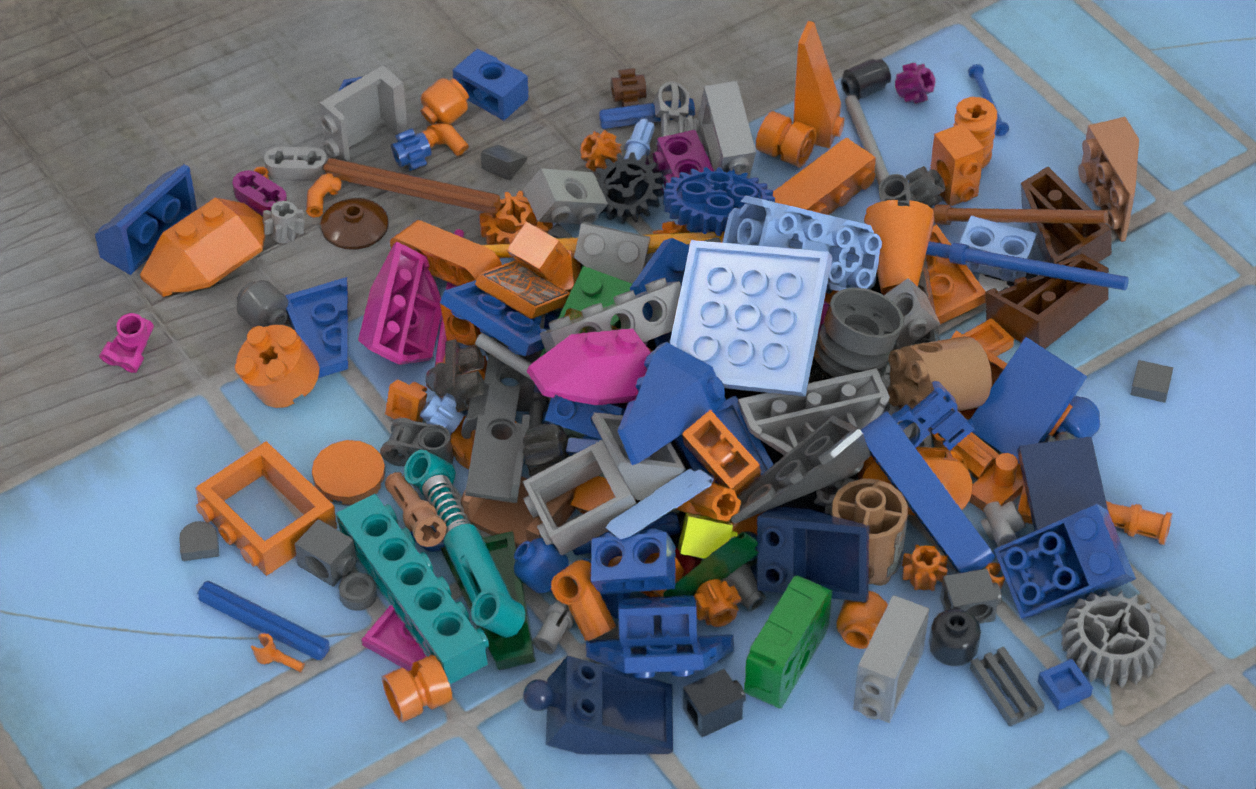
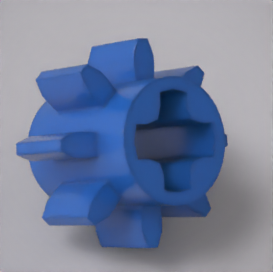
(411, 149)

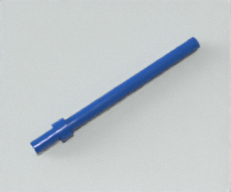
(961, 254)

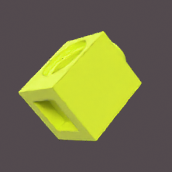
(703, 535)

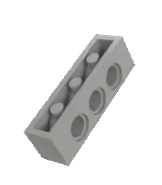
(628, 307)

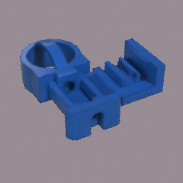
(938, 414)

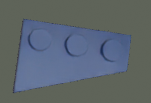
(322, 323)

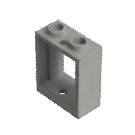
(726, 128)
(566, 476)
(890, 659)

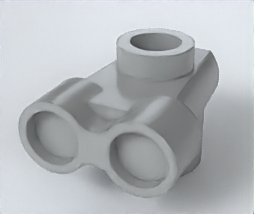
(1002, 522)

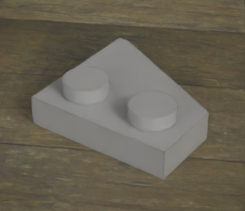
(612, 251)

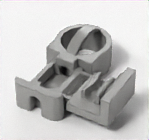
(680, 122)

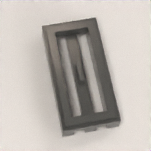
(1003, 658)

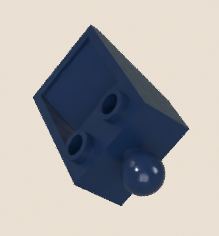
(812, 547)
(603, 710)

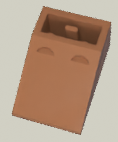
(1111, 170)

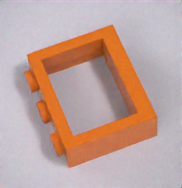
(269, 463)

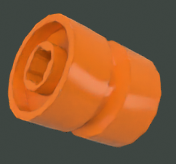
(783, 138)
(420, 687)

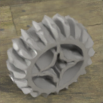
(1114, 638)

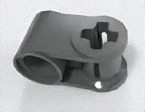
(415, 437)

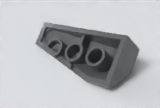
(818, 461)

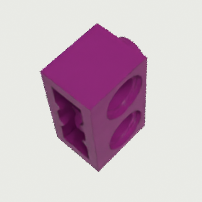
(680, 154)

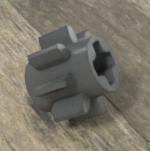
(926, 186)

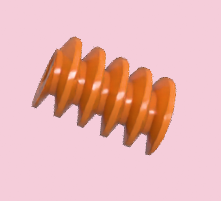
(980, 118)

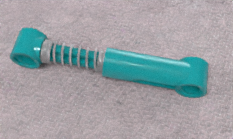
(489, 596)

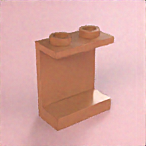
(502, 517)

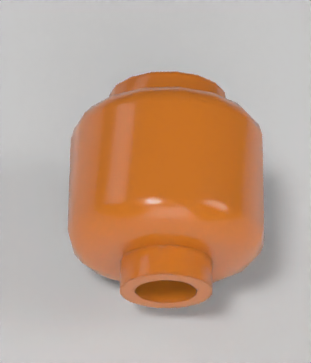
(444, 101)
(860, 619)

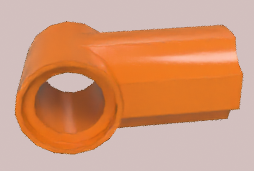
(975, 452)
(715, 502)
(582, 599)

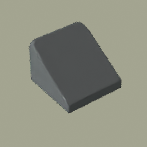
(502, 161)

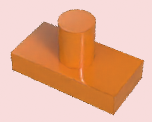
(1000, 483)

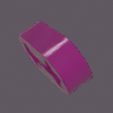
(257, 196)

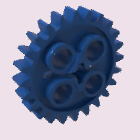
(709, 197)

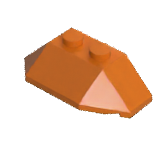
(204, 247)

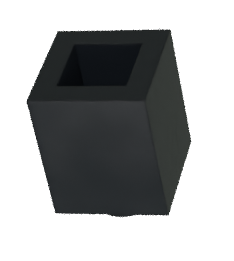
(713, 702)

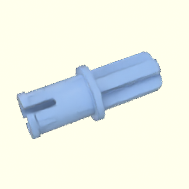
(640, 139)

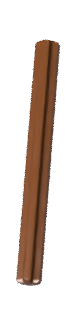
(414, 186)

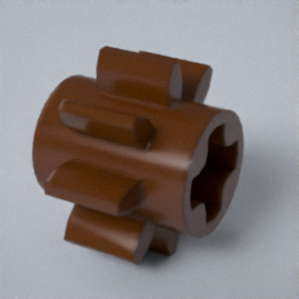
(628, 87)

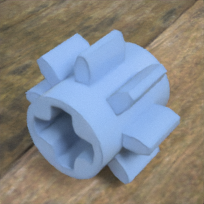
(442, 412)

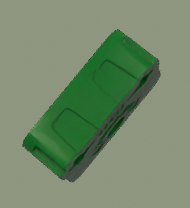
(787, 641)

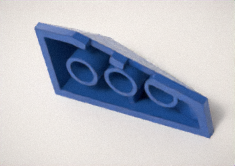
(669, 400)

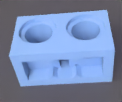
(1000, 239)

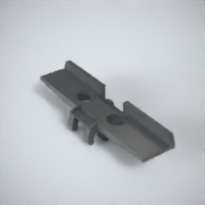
(498, 440)

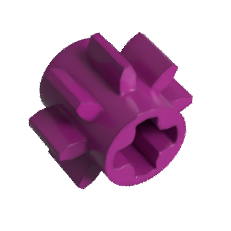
(914, 82)

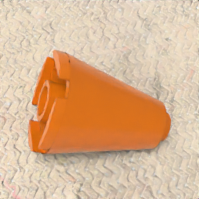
(904, 240)

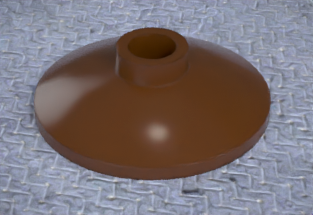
(354, 223)

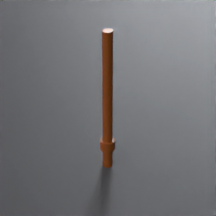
(946, 215)

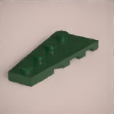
(518, 648)

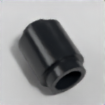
(866, 78)

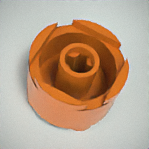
(277, 365)

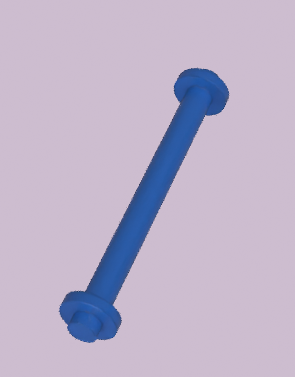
(976, 72)

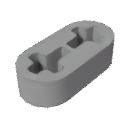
(295, 163)

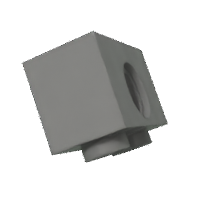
(565, 196)

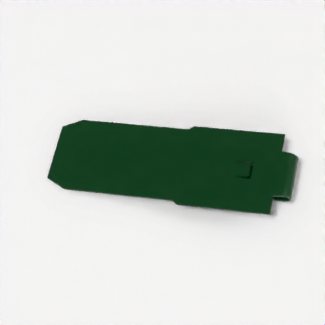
(716, 565)

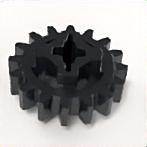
(630, 187)

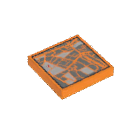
(522, 289)

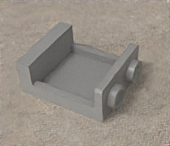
(362, 110)

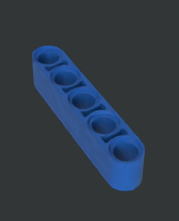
(926, 495)

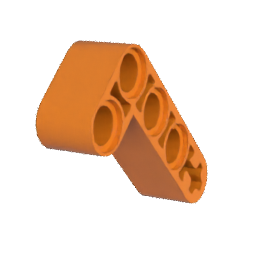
(448, 254)

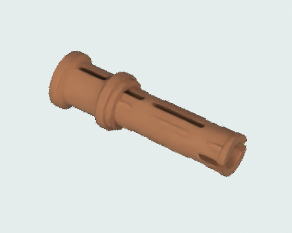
(417, 513)

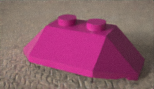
(402, 309)
(592, 367)

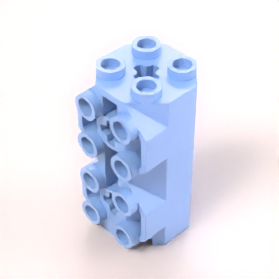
(772, 224)

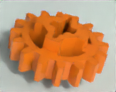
(510, 218)

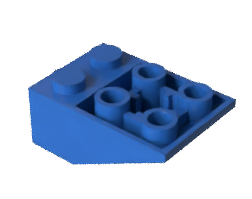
(1065, 562)

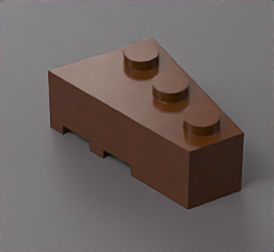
(1063, 240)
(1046, 305)

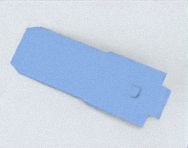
(659, 503)

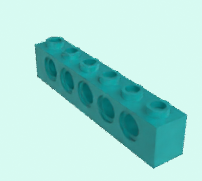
(413, 588)

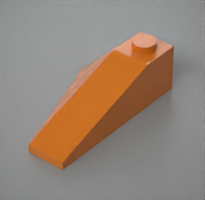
(815, 90)

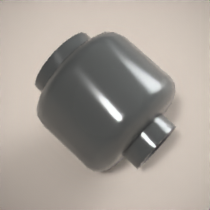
(262, 304)

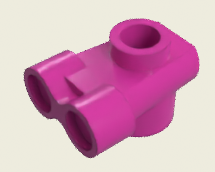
(129, 343)

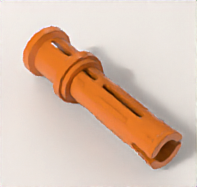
(1140, 521)

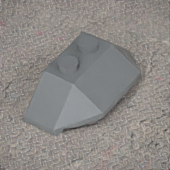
(788, 419)

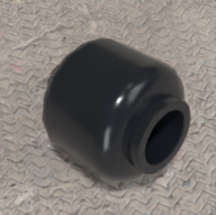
(954, 637)

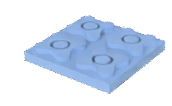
(752, 313)

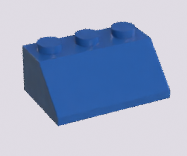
(136, 229)

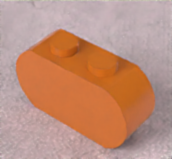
(945, 464)

